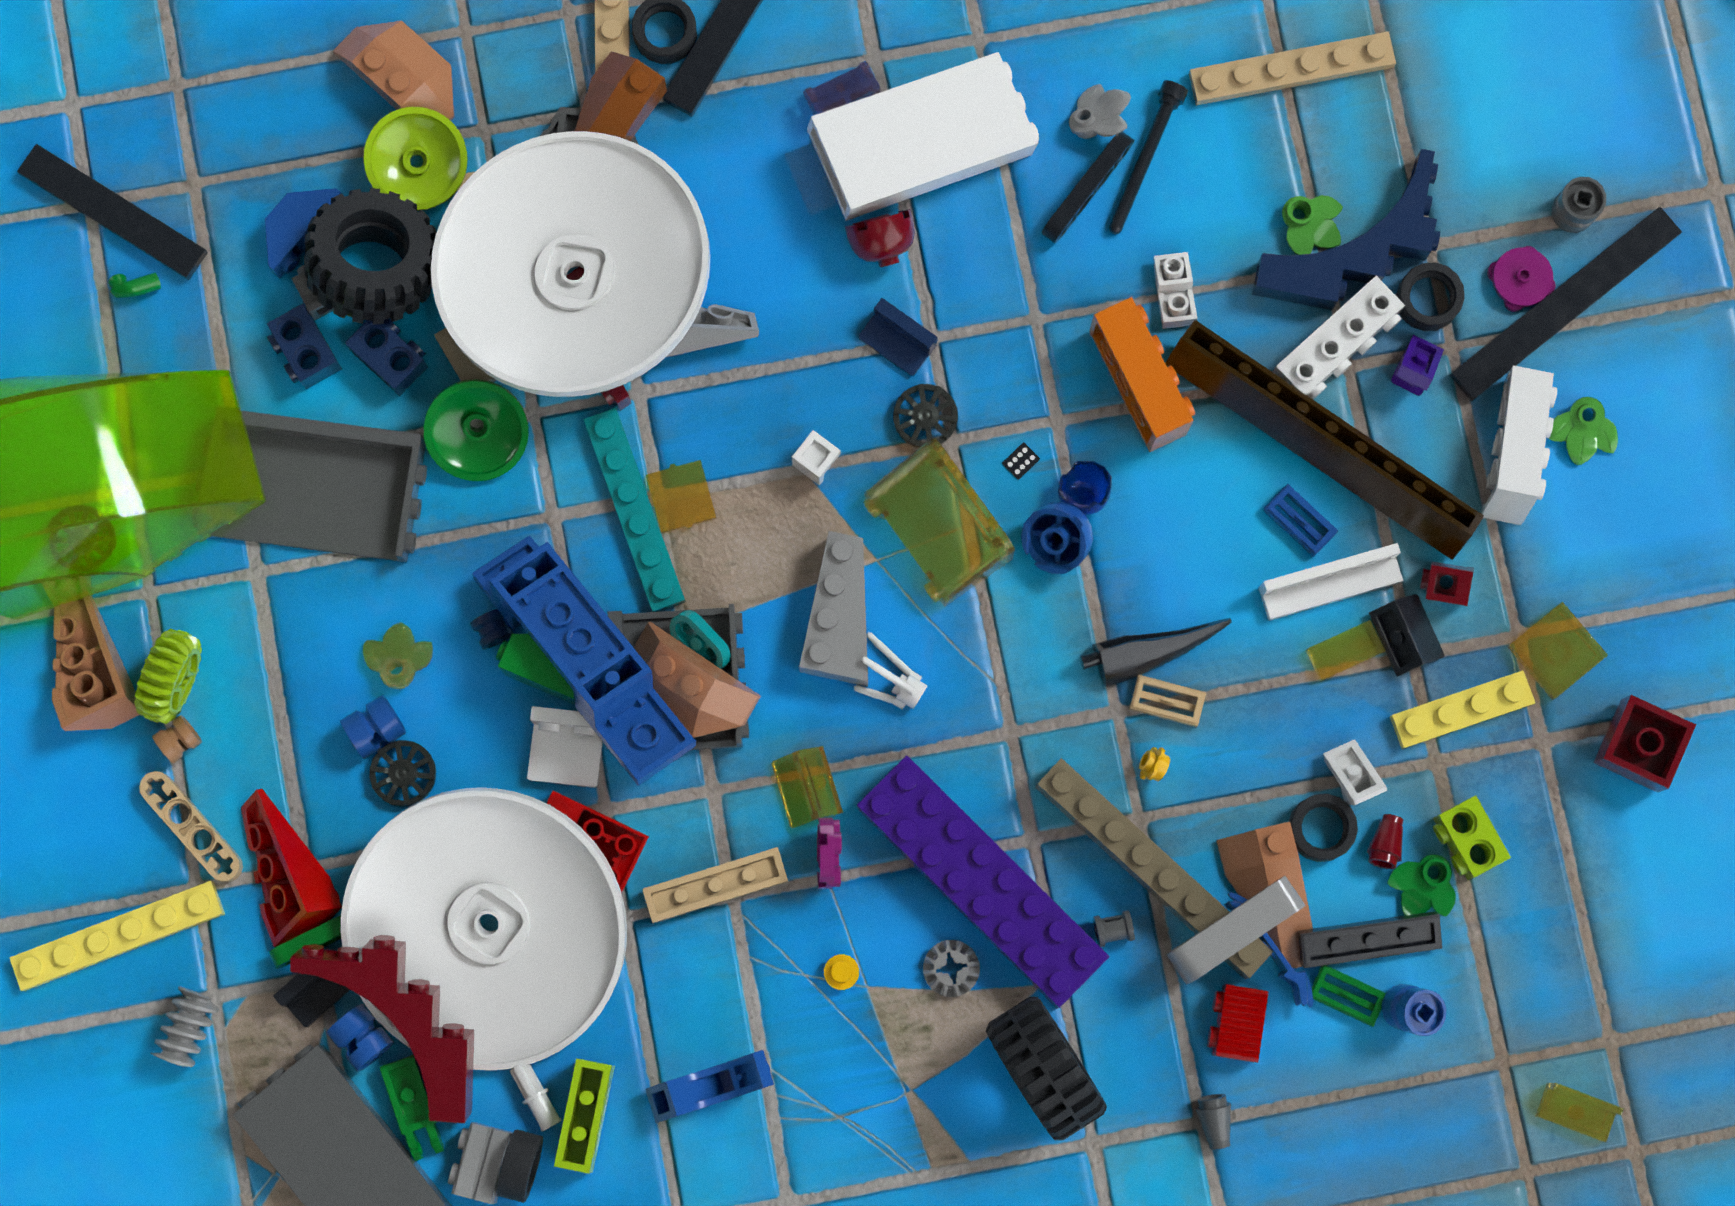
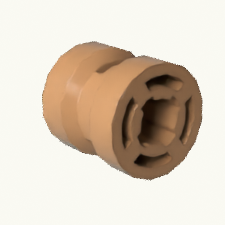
(177, 739)

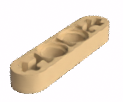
(187, 830)

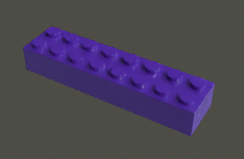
(982, 882)

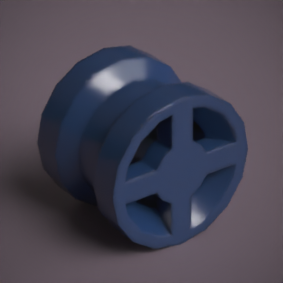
(491, 629)

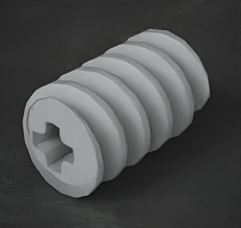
(185, 1028)

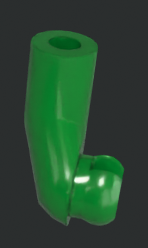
(136, 287)

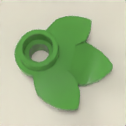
(1317, 225)
(1585, 436)

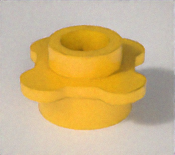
(1154, 764)

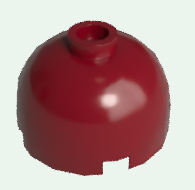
(882, 237)

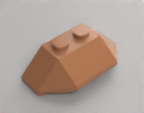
(399, 66)
(692, 686)

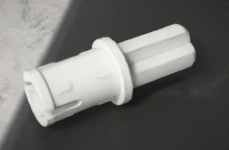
(535, 1096)

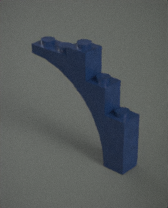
(1318, 276)

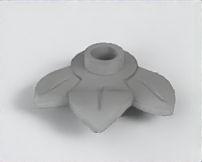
(1099, 112)

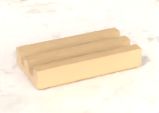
(1168, 715)

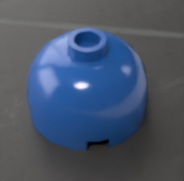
(1057, 537)

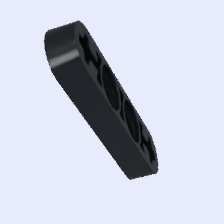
(1087, 187)

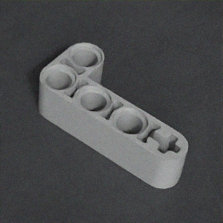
(1235, 930)

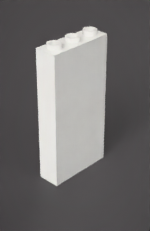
(923, 135)

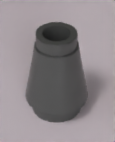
(1215, 1119)

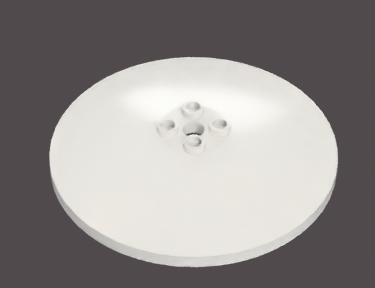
(557, 208)
(555, 905)

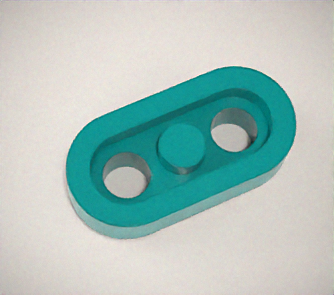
(700, 637)

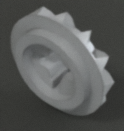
(940, 981)

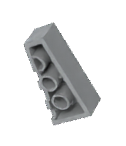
(838, 614)

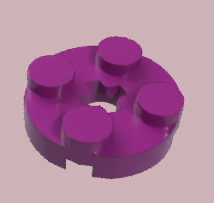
(828, 850)

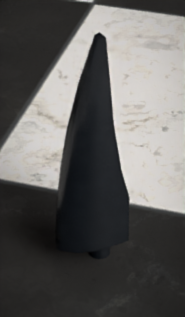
(1137, 654)

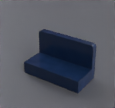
(898, 338)

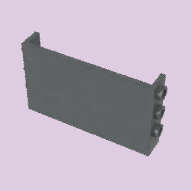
(333, 487)

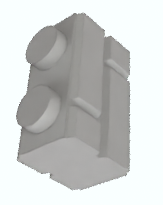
(480, 1162)

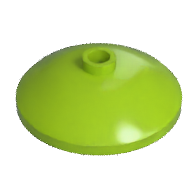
(410, 134)

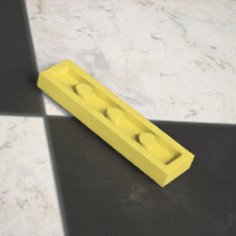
(1462, 709)

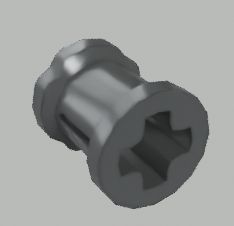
(1113, 928)

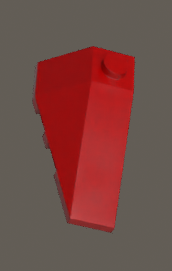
(292, 880)

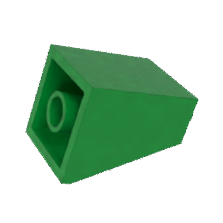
(528, 664)

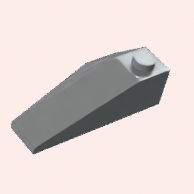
(717, 327)

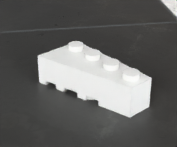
(1520, 445)

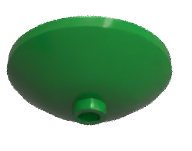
(473, 451)

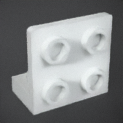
(563, 748)

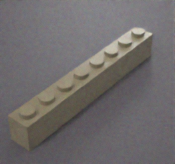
(1142, 859)

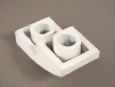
(1175, 290)

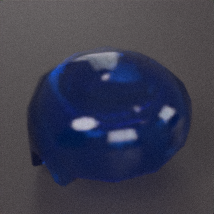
(1086, 487)

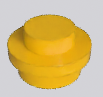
(841, 972)

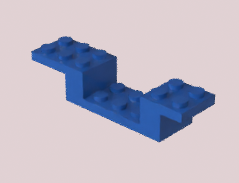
(589, 651)

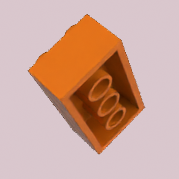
(1141, 373)

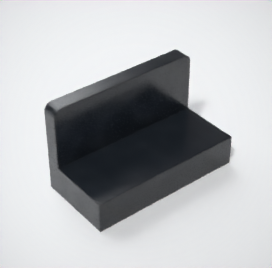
(1406, 634)
(309, 996)

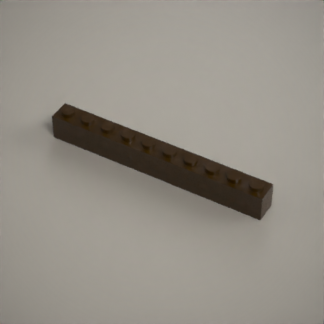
(1324, 440)

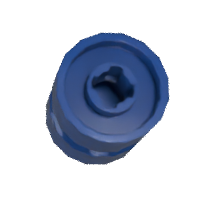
(373, 726)
(1414, 1009)
(360, 1037)

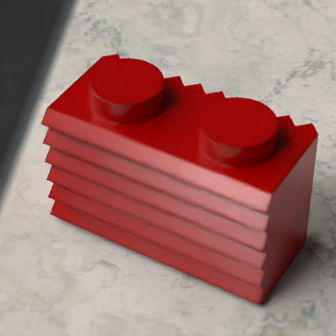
(1238, 1023)

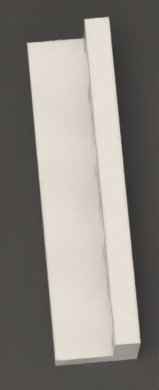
(1331, 582)

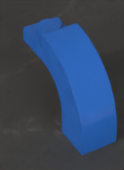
(709, 1086)

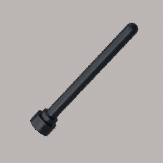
(1171, 96)

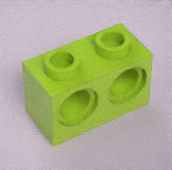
(1478, 833)

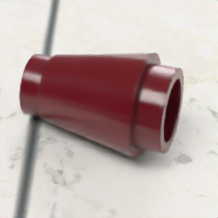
(1386, 844)

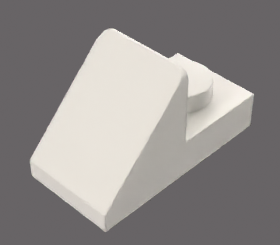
(1354, 773)

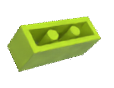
(584, 1116)

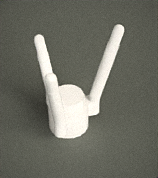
(907, 689)

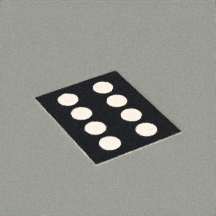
(1021, 461)

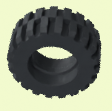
(376, 219)
(1046, 1068)

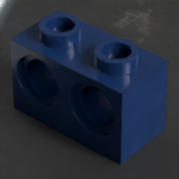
(309, 343)
(382, 359)

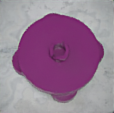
(1522, 277)

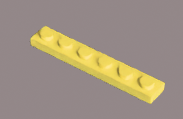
(117, 936)

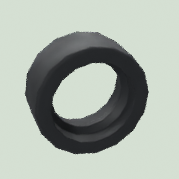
(664, 55)
(1444, 275)
(1349, 827)
(519, 1166)

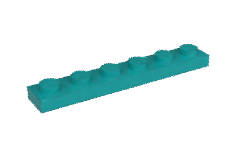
(634, 510)

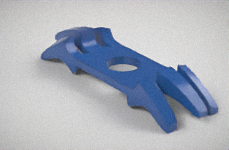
(1298, 980)

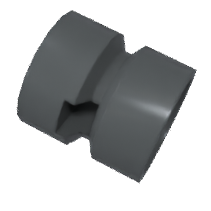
(1578, 204)

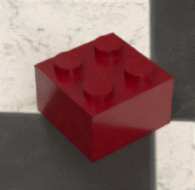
(1644, 743)

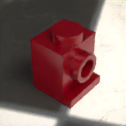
(1455, 594)

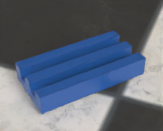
(1291, 529)

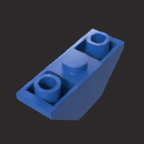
(288, 226)

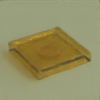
(1557, 650)

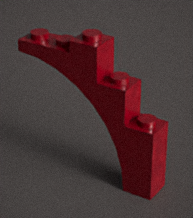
(413, 1007)

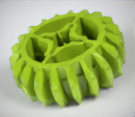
(168, 676)

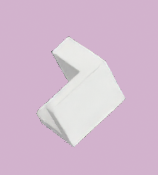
(815, 457)

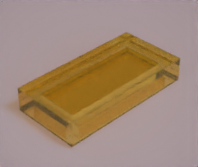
(1345, 650)

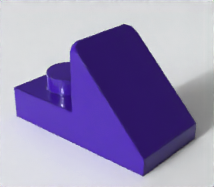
(1417, 366)

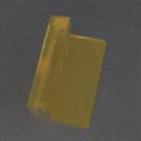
(806, 786)
(1577, 1111)

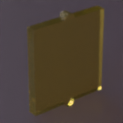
(681, 496)

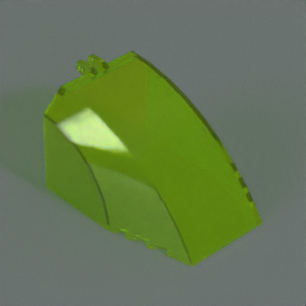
(114, 478)

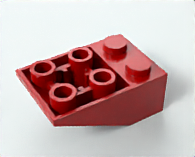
(615, 840)

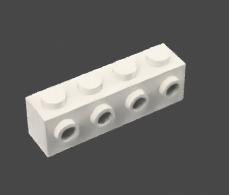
(1340, 337)

